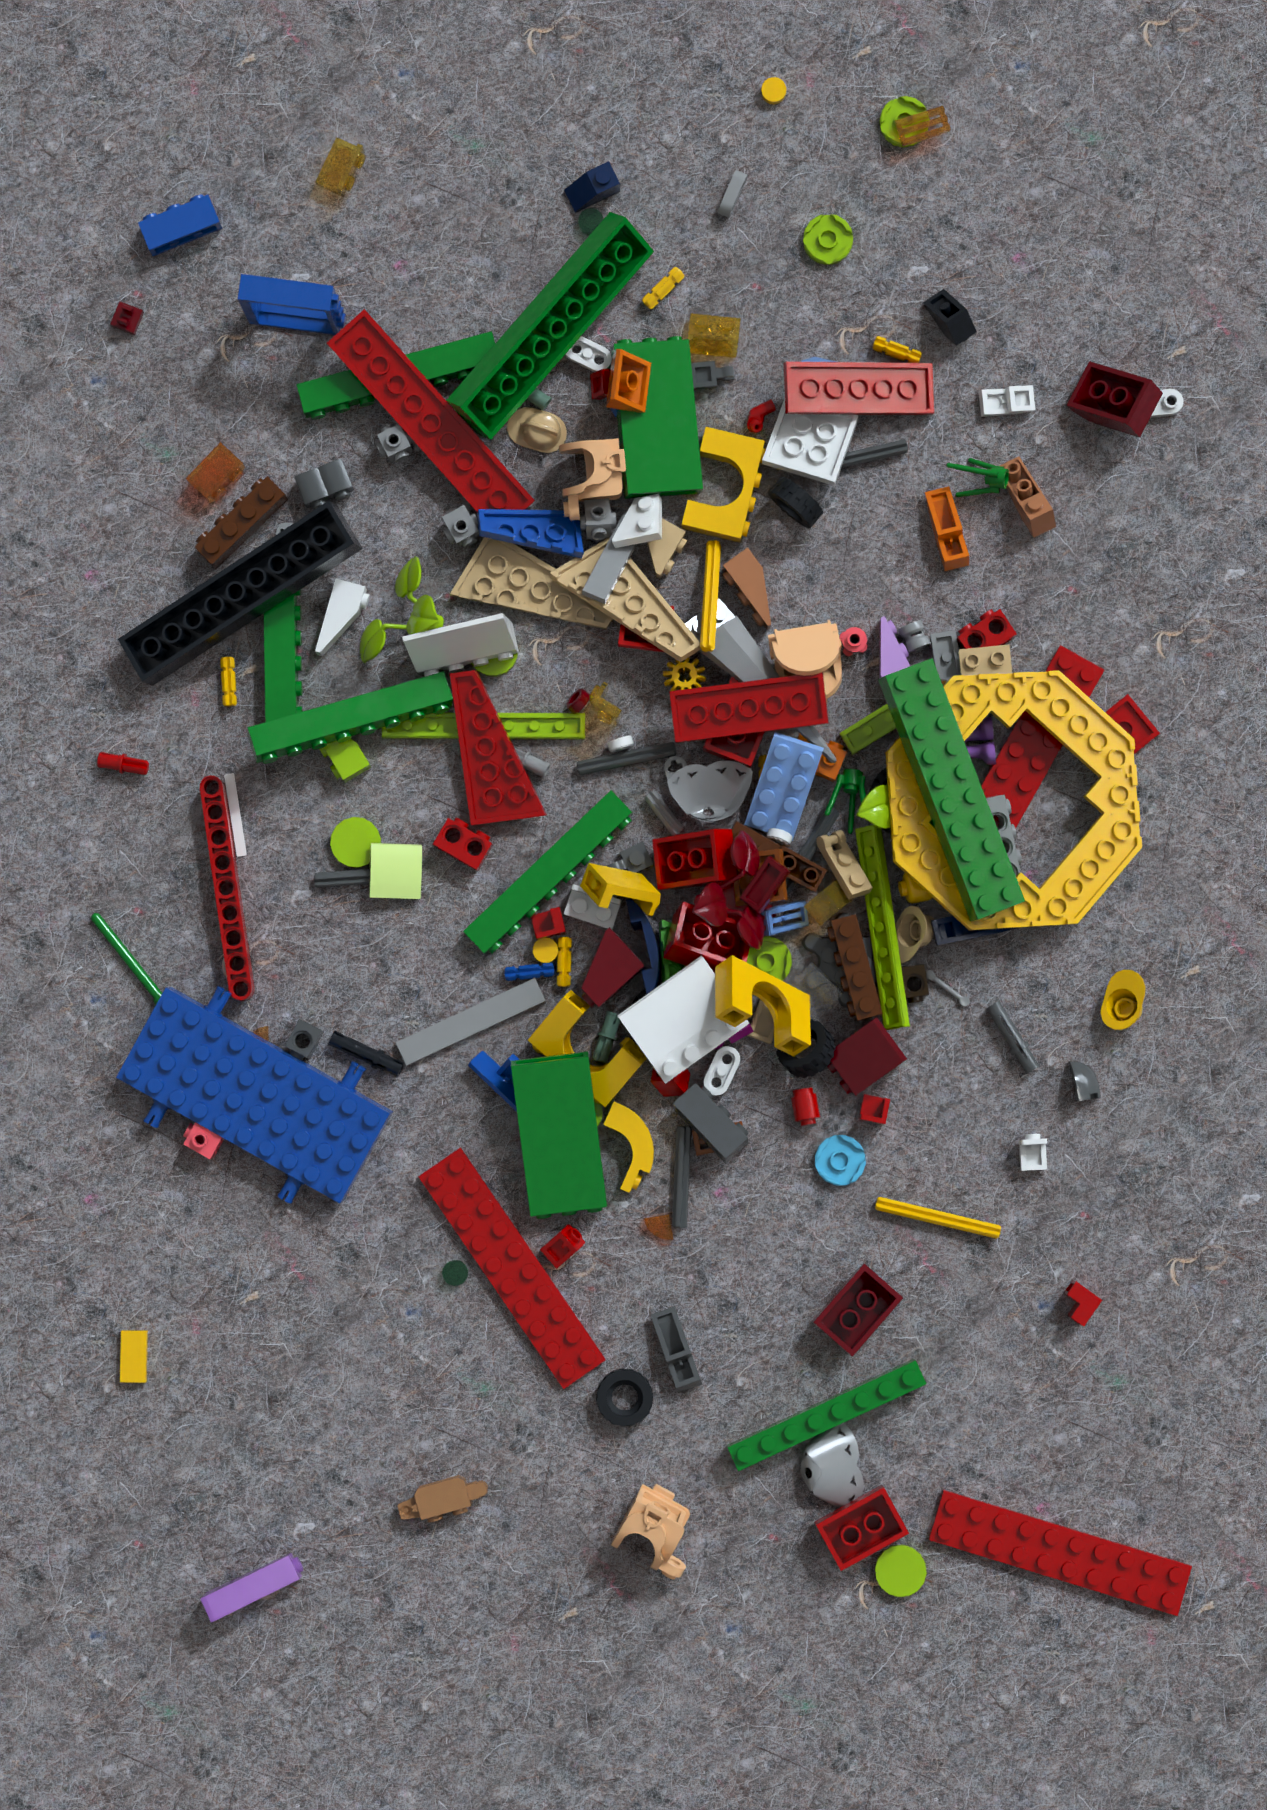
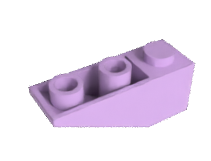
(891, 653)

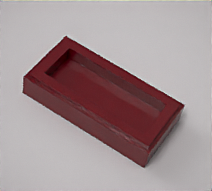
(764, 884)

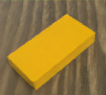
(133, 1356)

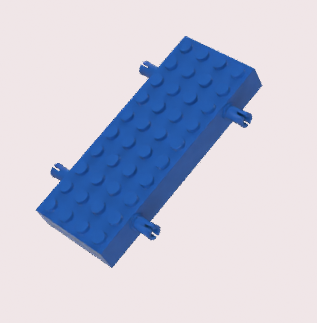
(254, 1094)

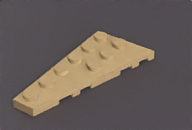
(519, 581)
(632, 603)

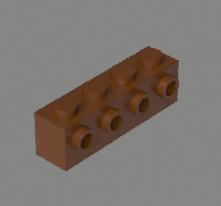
(241, 522)
(855, 966)

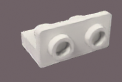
(585, 909)

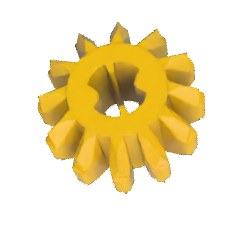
(684, 666)

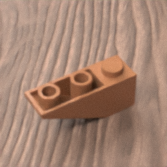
(1028, 498)
(748, 578)

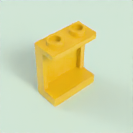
(604, 882)

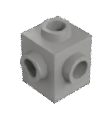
(398, 451)
(457, 519)
(597, 519)

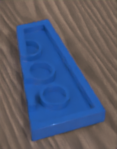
(533, 528)

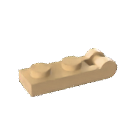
(844, 864)

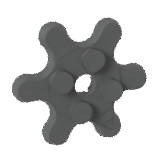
(826, 963)

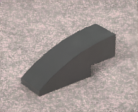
(676, 1349)

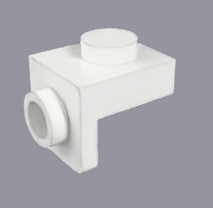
(1032, 1153)

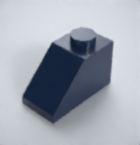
(593, 187)

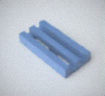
(769, 921)

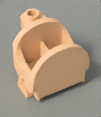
(603, 473)
(808, 652)
(659, 1520)

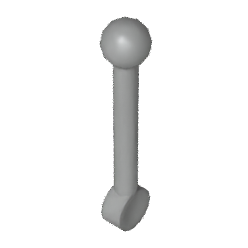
(963, 1000)

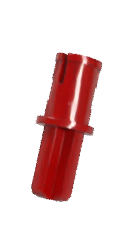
(122, 763)

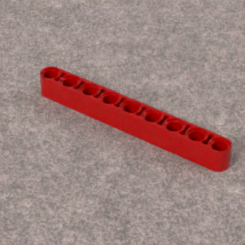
(234, 899)

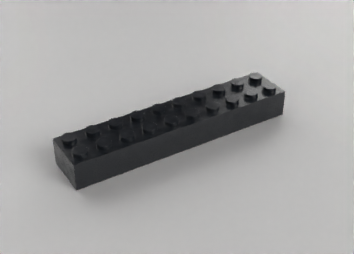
(240, 593)

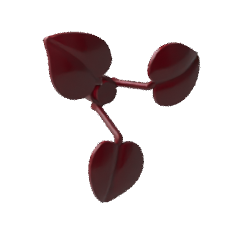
(712, 903)

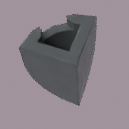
(1084, 1081)

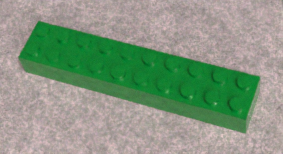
(550, 325)
(951, 790)

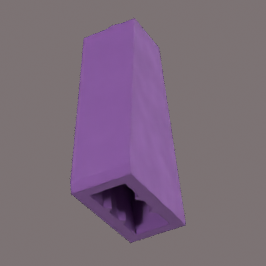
(251, 1586)

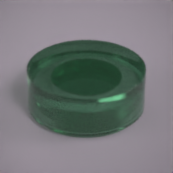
(589, 220)
(455, 1272)

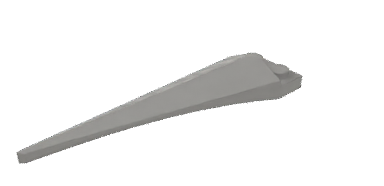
(744, 660)

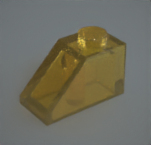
(827, 903)

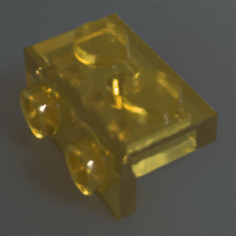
(340, 167)
(713, 335)
(605, 710)

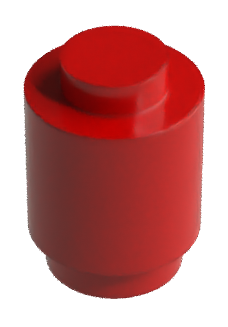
(805, 1106)

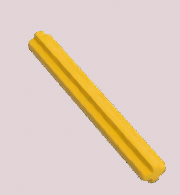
(710, 596)
(938, 1217)

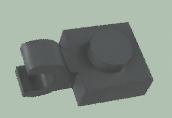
(706, 374)
(633, 859)

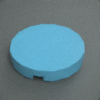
(840, 1160)

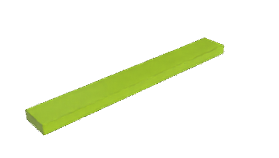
(517, 726)
(882, 929)

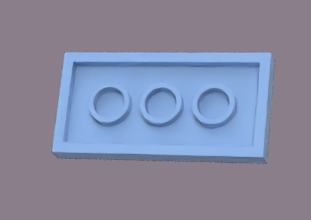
(784, 784)

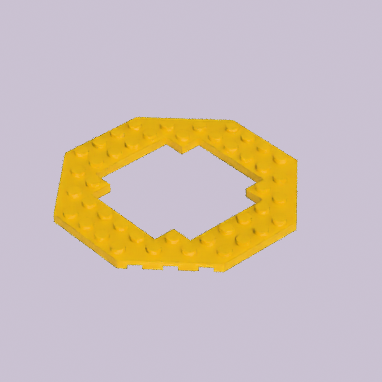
(1086, 734)

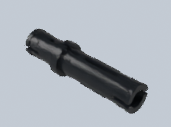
(374, 1057)

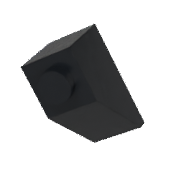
(950, 317)

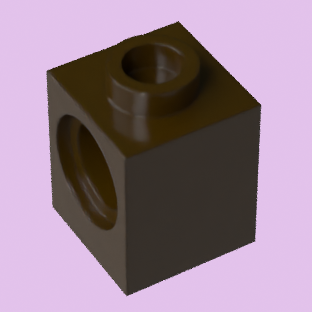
(918, 972)

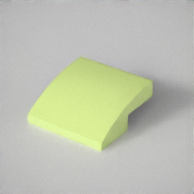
(395, 871)

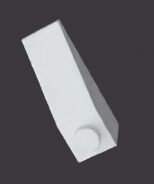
(342, 610)

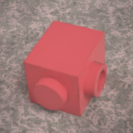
(202, 1140)

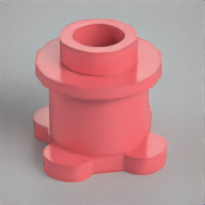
(850, 648)

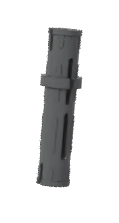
(1029, 1063)

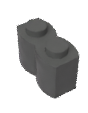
(324, 484)

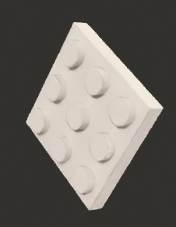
(810, 444)

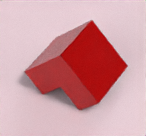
(1085, 1303)

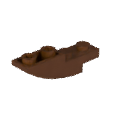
(801, 869)

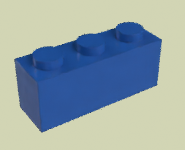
(179, 224)

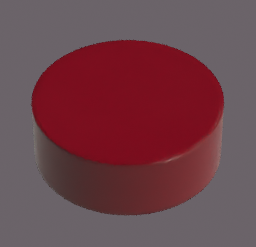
(578, 700)

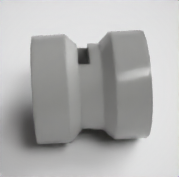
(916, 642)

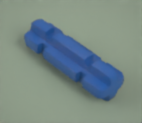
(529, 971)

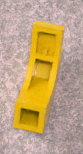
(634, 1129)

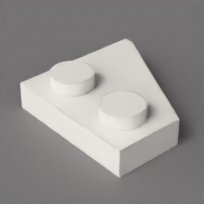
(641, 522)

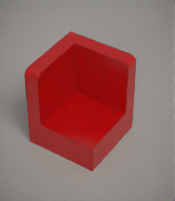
(548, 923)
(674, 1087)
(874, 1109)

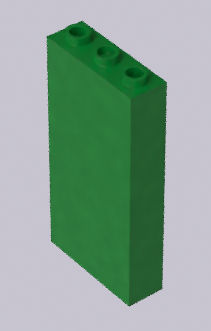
(663, 440)
(559, 1134)

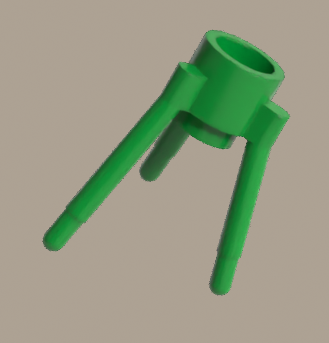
(995, 477)
(852, 783)

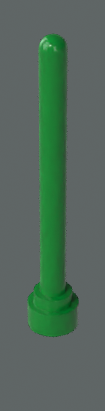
(127, 957)

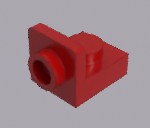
(563, 1245)

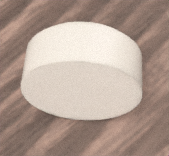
(620, 744)
(779, 836)

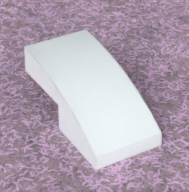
(1006, 401)

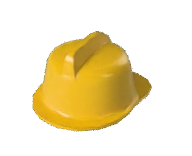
(1123, 1000)

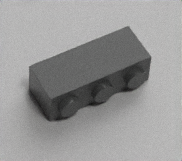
(711, 1122)

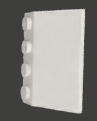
(462, 644)
(678, 1020)

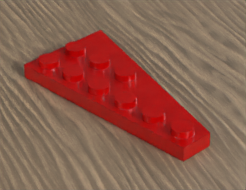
(491, 767)

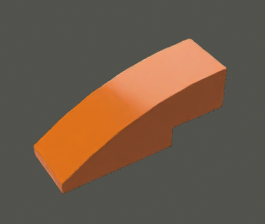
(947, 528)

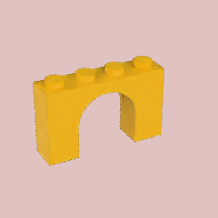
(728, 520)
(788, 1005)
(554, 1039)

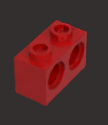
(982, 631)
(459, 849)

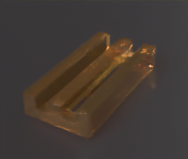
(918, 117)

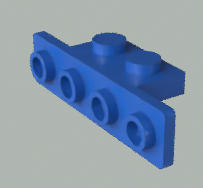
(496, 1077)

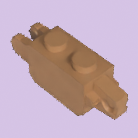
(442, 1497)

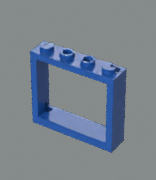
(291, 304)

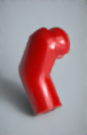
(757, 415)

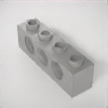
(1001, 809)

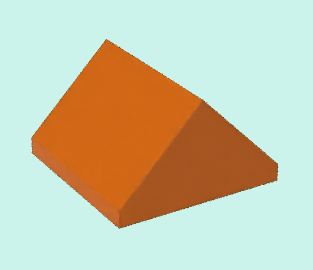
(628, 382)

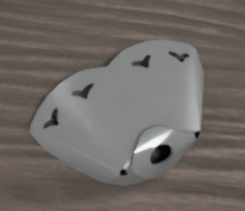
(710, 789)
(833, 1466)

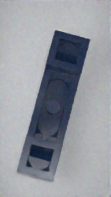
(639, 921)
(950, 930)

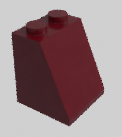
(610, 970)
(865, 1057)

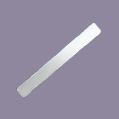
(235, 815)

